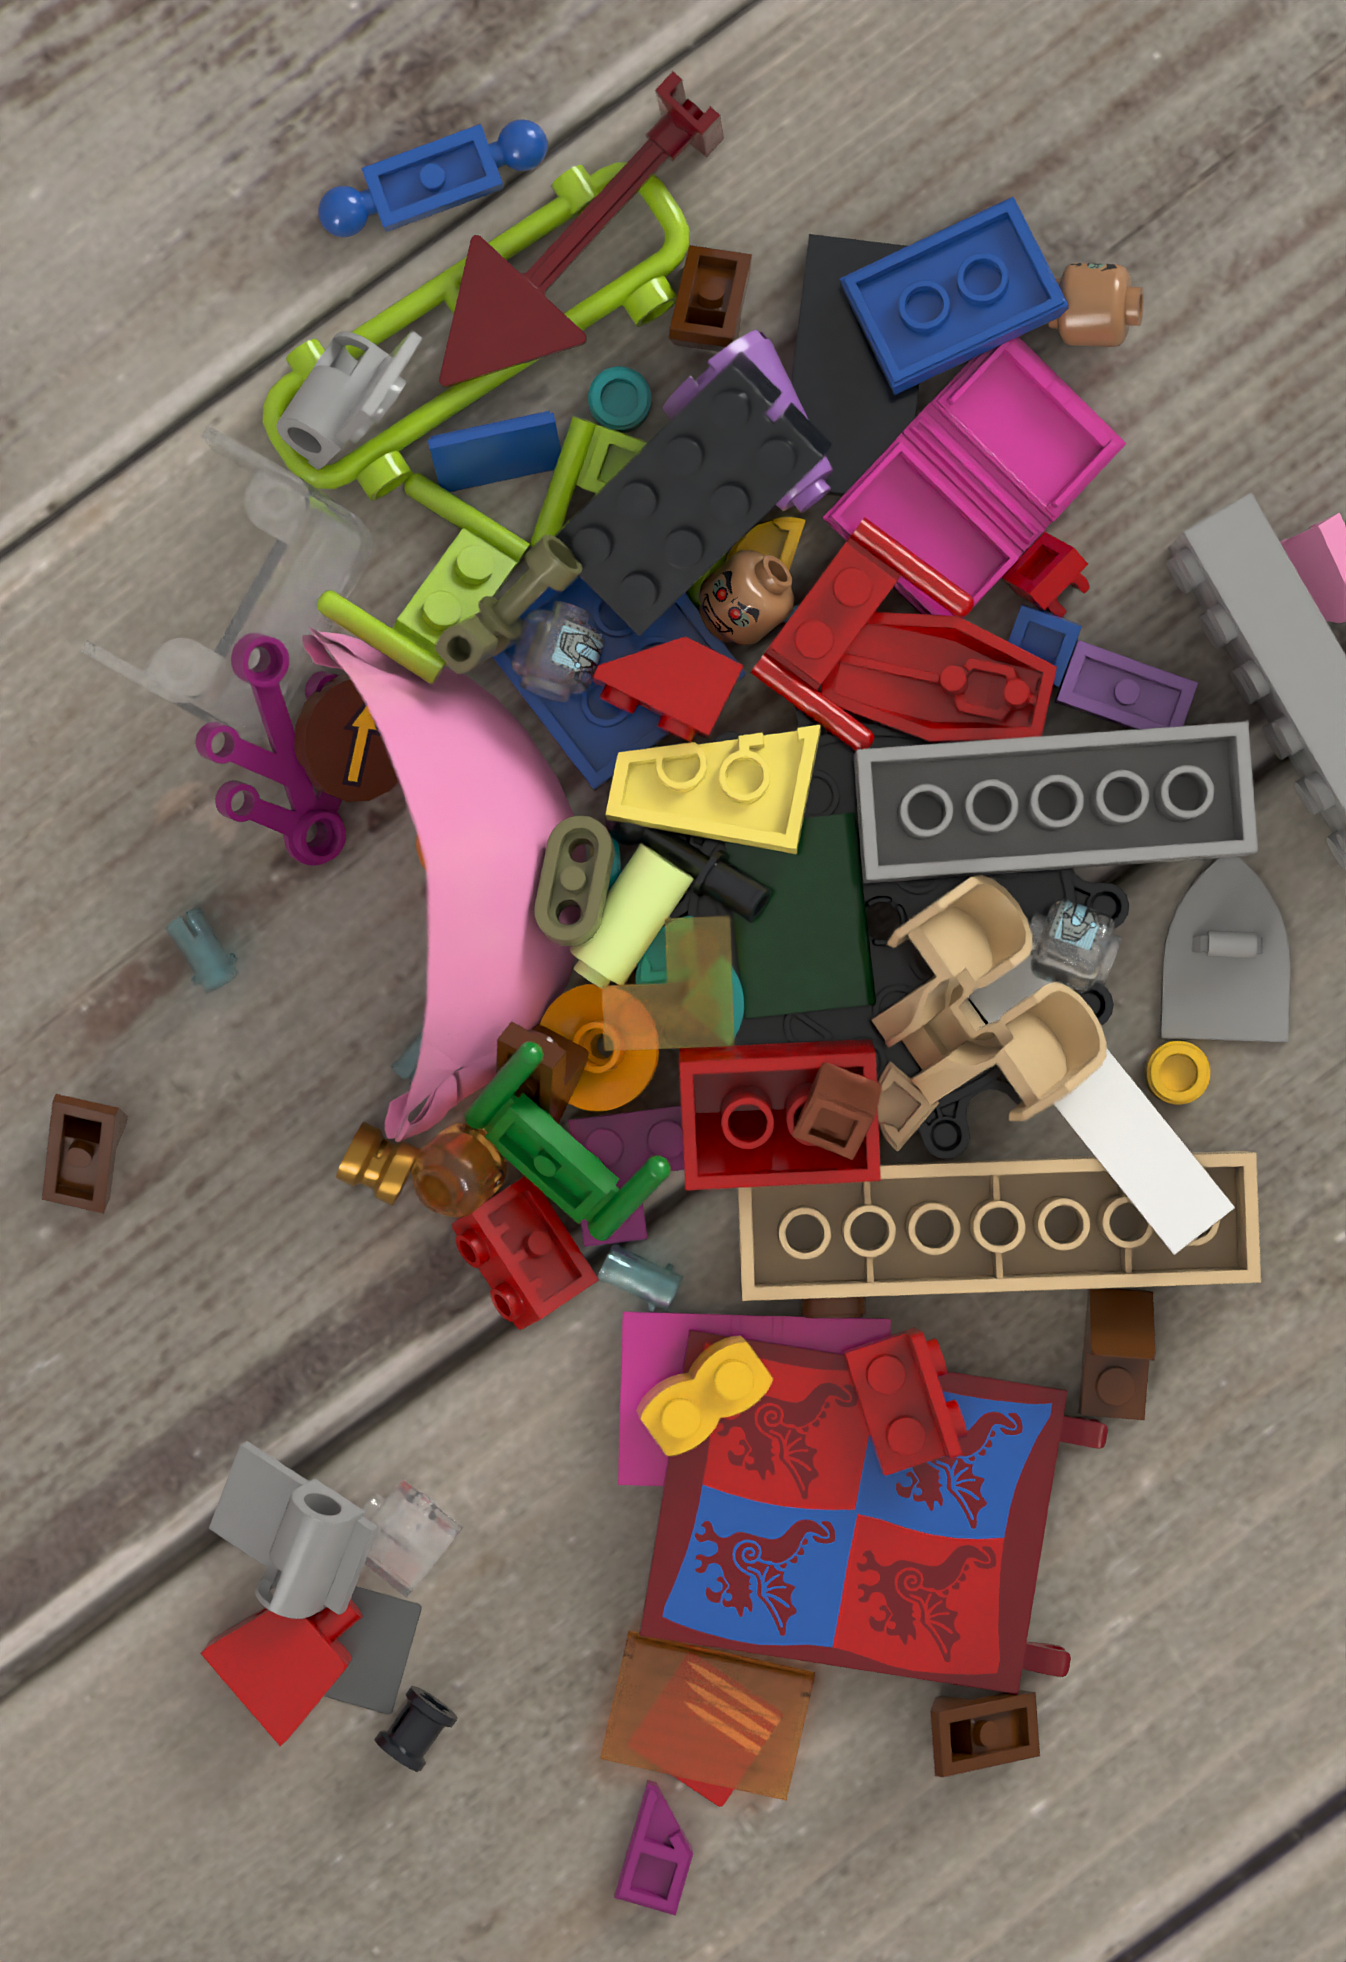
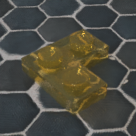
(691, 1006)

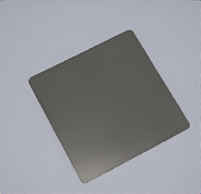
(378, 1651)

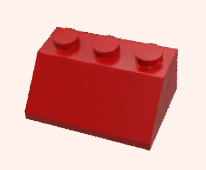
(744, 1109)

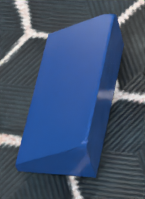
(495, 451)

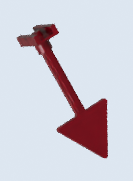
(505, 313)

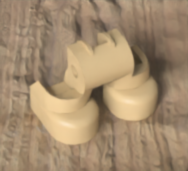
(1040, 1044)

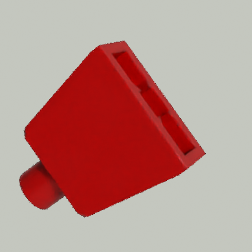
(282, 1664)

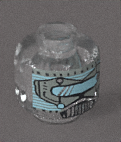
(557, 652)
(1073, 945)

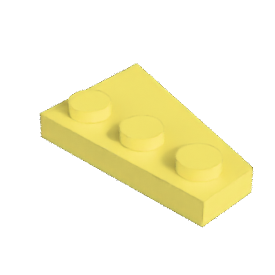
(722, 790)

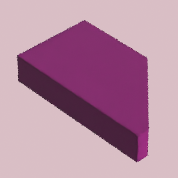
(655, 1857)

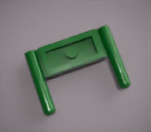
(552, 1156)

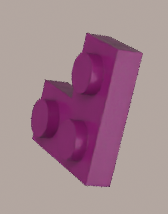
(623, 1146)

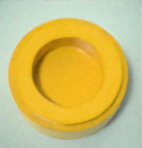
(1177, 1072)

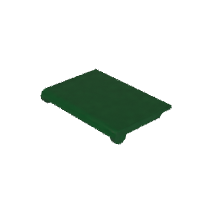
(813, 935)

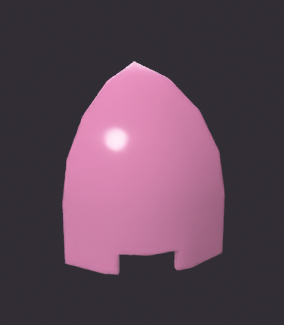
(1321, 564)

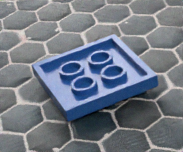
(586, 725)

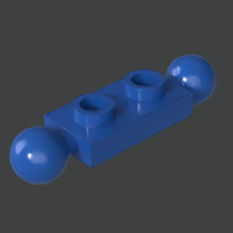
(433, 178)

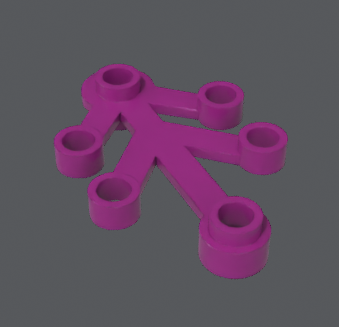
(280, 764)

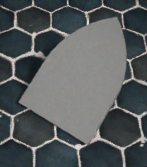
(1226, 960)

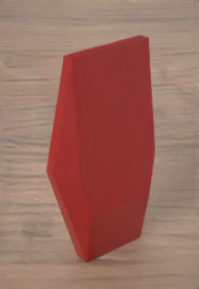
(941, 680)

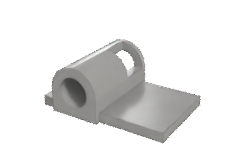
(344, 396)
(296, 1529)

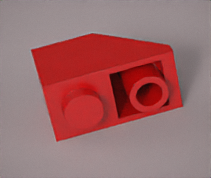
(675, 680)

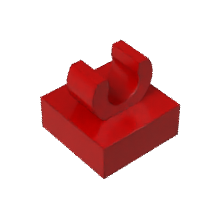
(1046, 572)

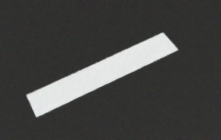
(1126, 1133)

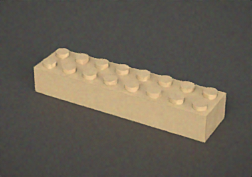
(985, 1231)

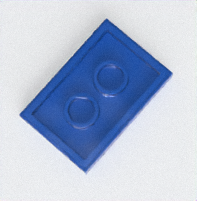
(954, 295)

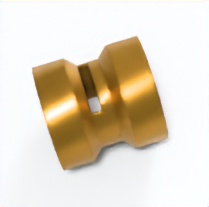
(377, 1163)

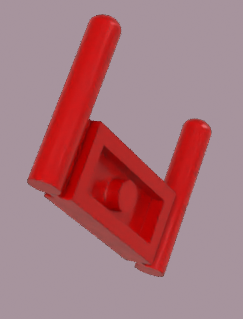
(834, 617)

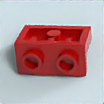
(523, 1254)
(904, 1400)

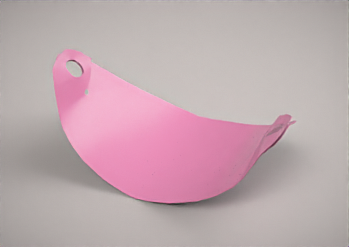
(484, 826)

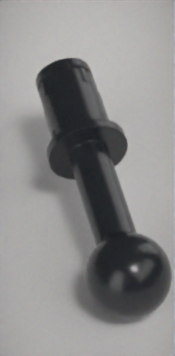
(713, 875)

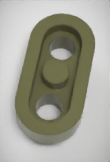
(574, 883)

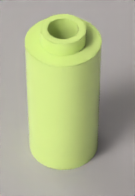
(631, 917)

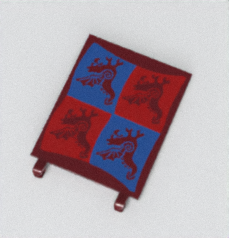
(805, 1552)

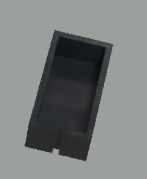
(691, 493)

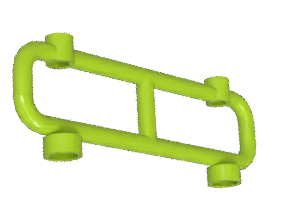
(640, 290)

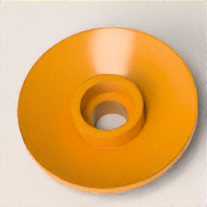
(605, 1080)

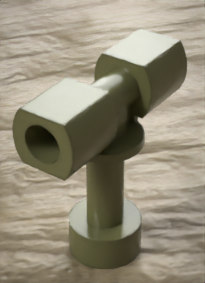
(499, 621)

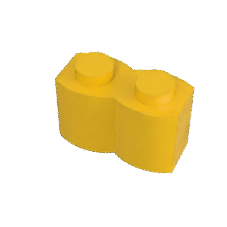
(689, 1405)

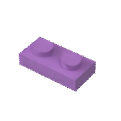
(1124, 690)

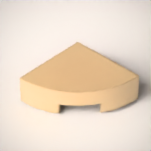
(900, 1106)

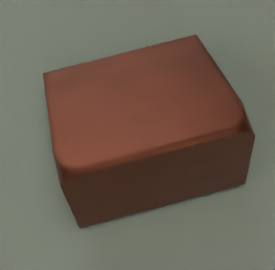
(838, 1110)

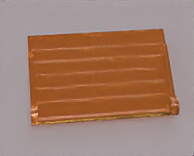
(707, 1715)

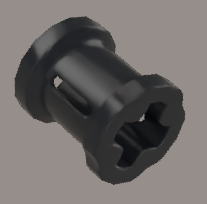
(415, 1728)

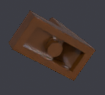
(710, 299)
(556, 1075)
(81, 1152)
(1117, 1353)
(983, 1731)

